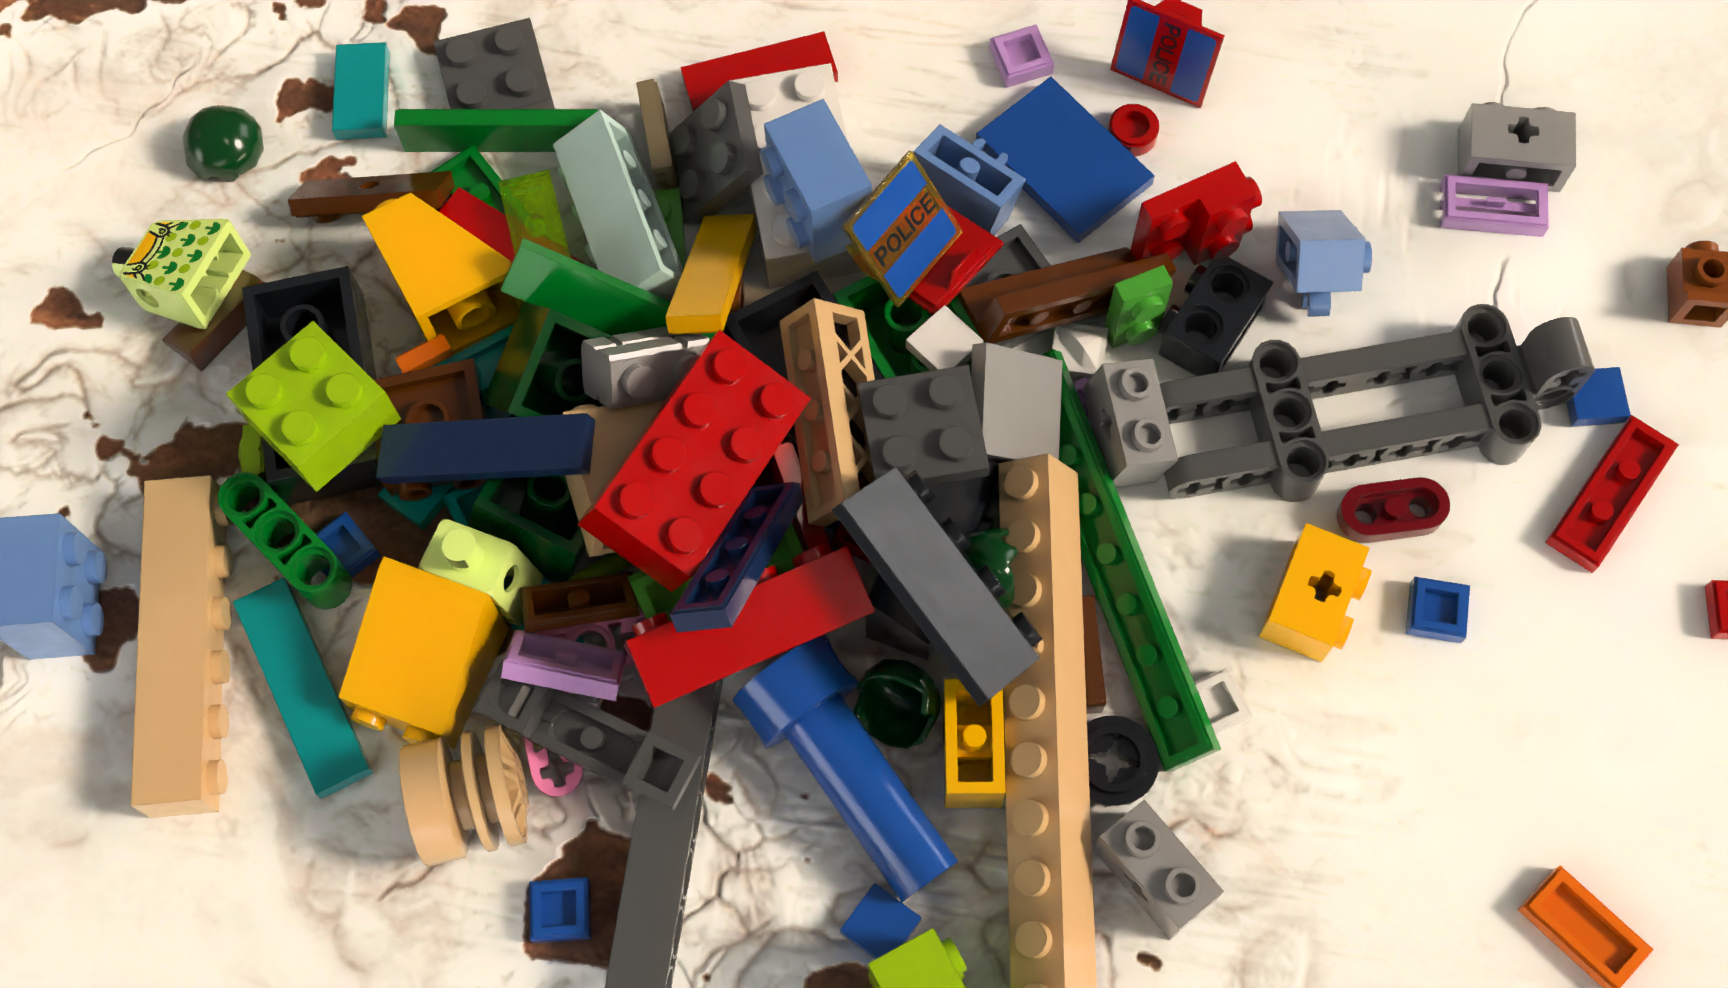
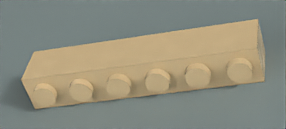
(181, 650)

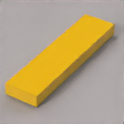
(711, 274)

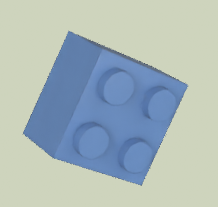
(813, 177)
(49, 587)

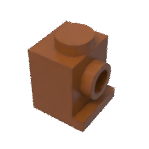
(1698, 285)

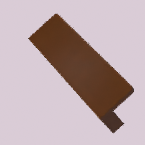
(1052, 294)

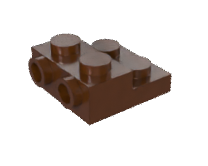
(434, 395)

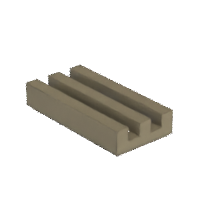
(657, 134)

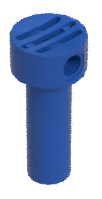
(804, 703)

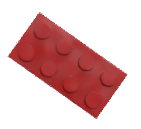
(695, 462)
(777, 616)

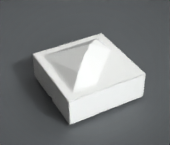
(1081, 348)

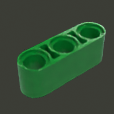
(272, 521)

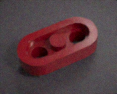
(1390, 511)

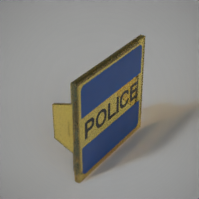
(901, 229)

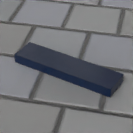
(486, 449)
(737, 558)

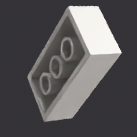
(769, 99)

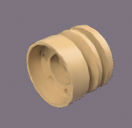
(453, 796)

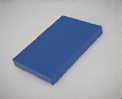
(1067, 159)

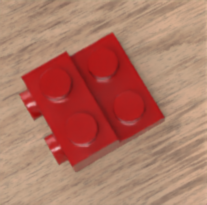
(1198, 217)

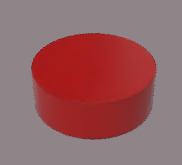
(1135, 128)

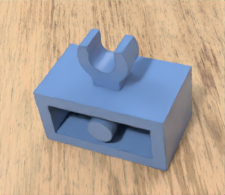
(970, 178)
(1321, 256)

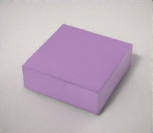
(1021, 56)

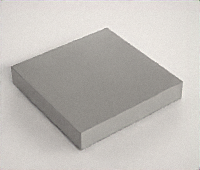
(1017, 401)

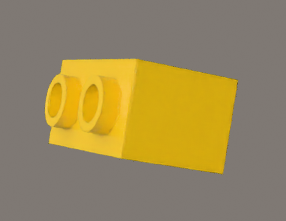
(1298, 618)
(972, 749)

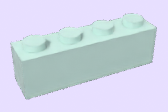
(617, 206)

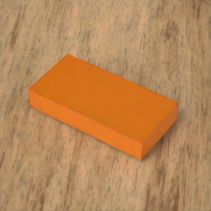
(1585, 929)

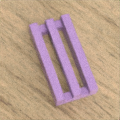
(1494, 213)
(564, 665)

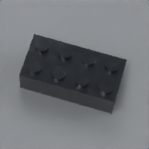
(274, 316)

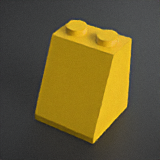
(443, 272)
(421, 654)

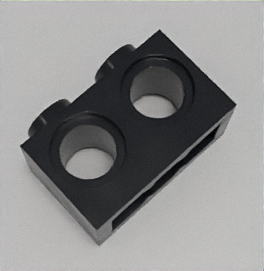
(1220, 320)

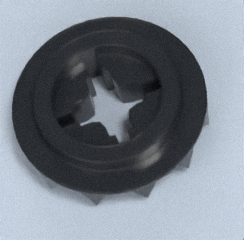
(1134, 747)

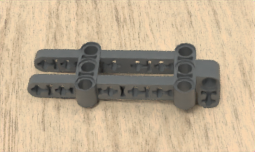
(1533, 376)

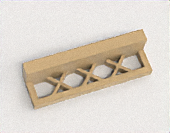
(823, 433)

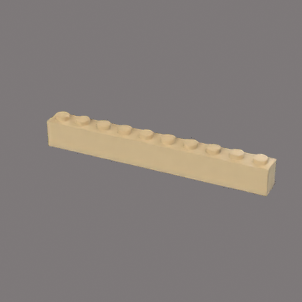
(1048, 735)

